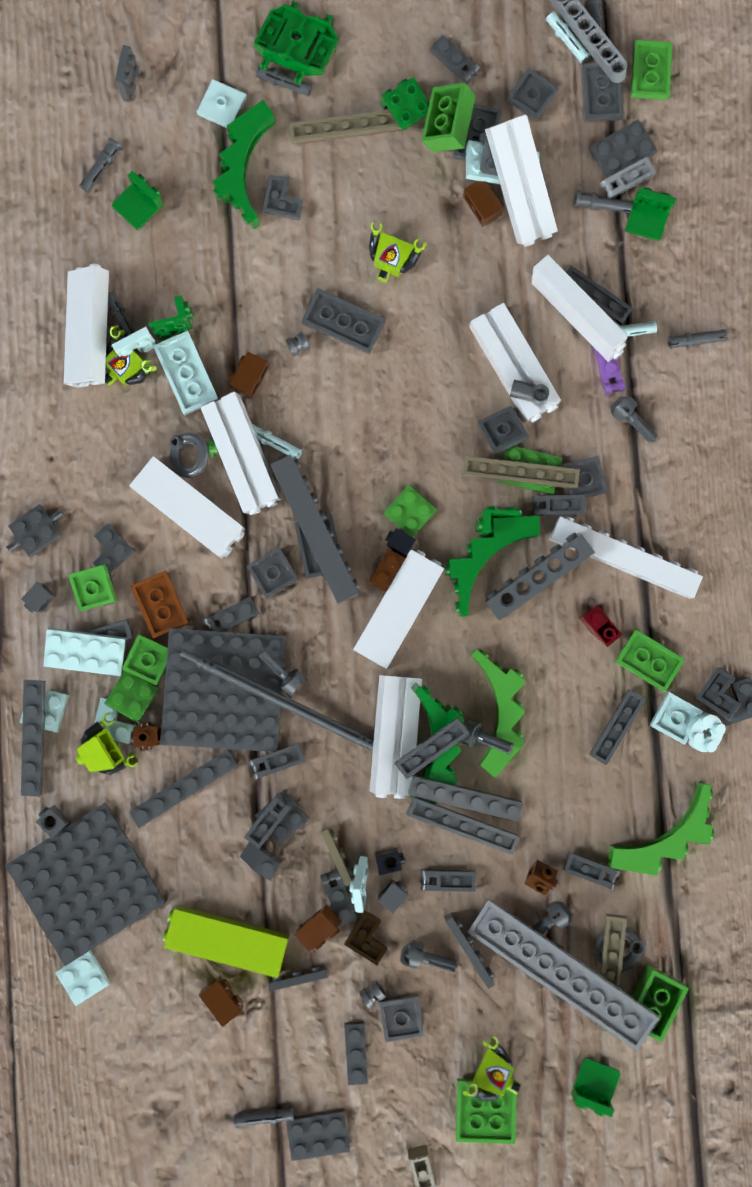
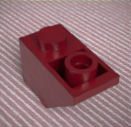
(600, 625)

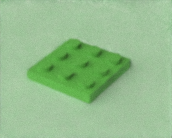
(484, 1120)

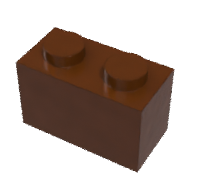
(483, 202)
(249, 374)
(386, 570)
(318, 928)
(221, 1000)

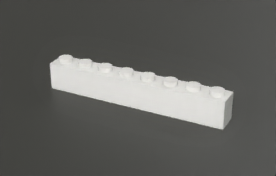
(631, 559)

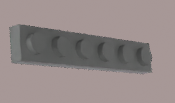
(33, 738)
(183, 788)
(465, 798)
(462, 825)

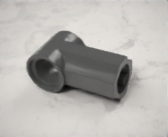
(527, 391)

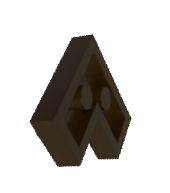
(361, 938)

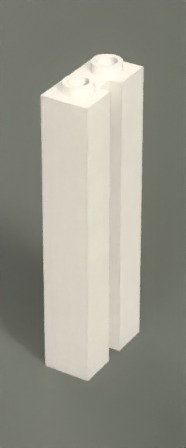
(521, 180)
(579, 308)
(86, 326)
(513, 359)
(241, 453)
(187, 507)
(399, 608)
(394, 734)

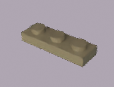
(338, 855)

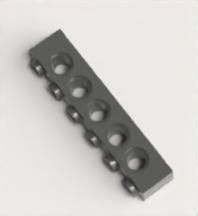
(582, 552)

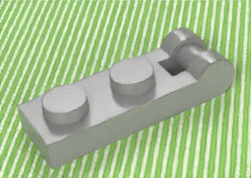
(628, 178)

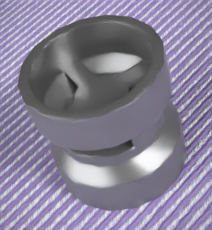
(297, 344)
(372, 994)

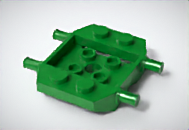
(277, 45)

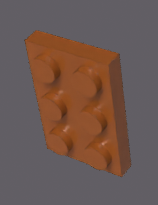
(159, 604)

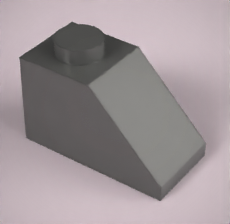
(261, 860)

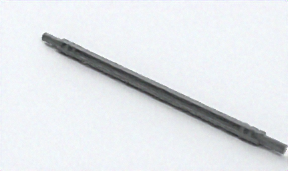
(279, 699)

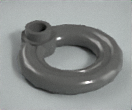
(176, 447)
(634, 954)

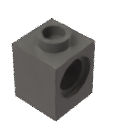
(38, 598)
(61, 820)
(393, 895)

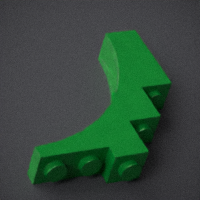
(243, 135)
(465, 570)
(438, 718)

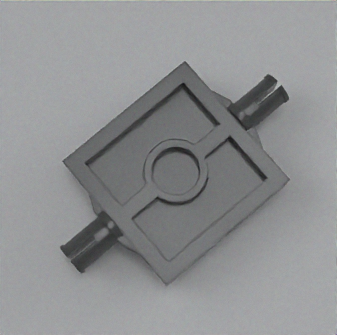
(35, 530)

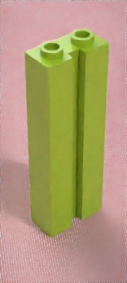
(225, 940)

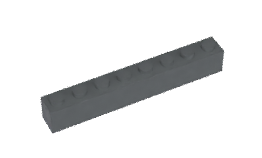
(314, 529)

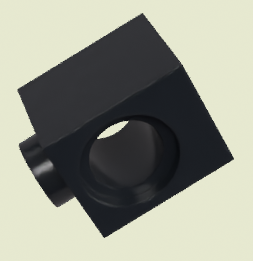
(400, 542)
(381, 856)

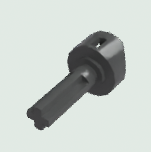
(632, 417)
(290, 680)
(477, 735)
(553, 919)
(417, 955)

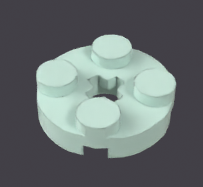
(714, 735)

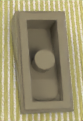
(421, 1167)

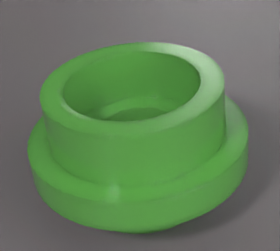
(212, 449)

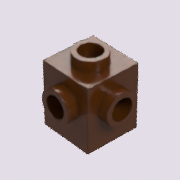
(152, 733)
(541, 877)

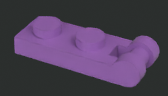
(609, 371)

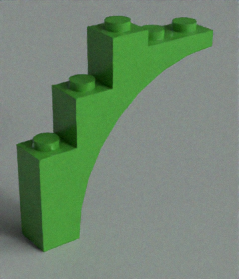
(507, 710)
(691, 827)

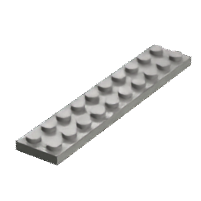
(563, 974)

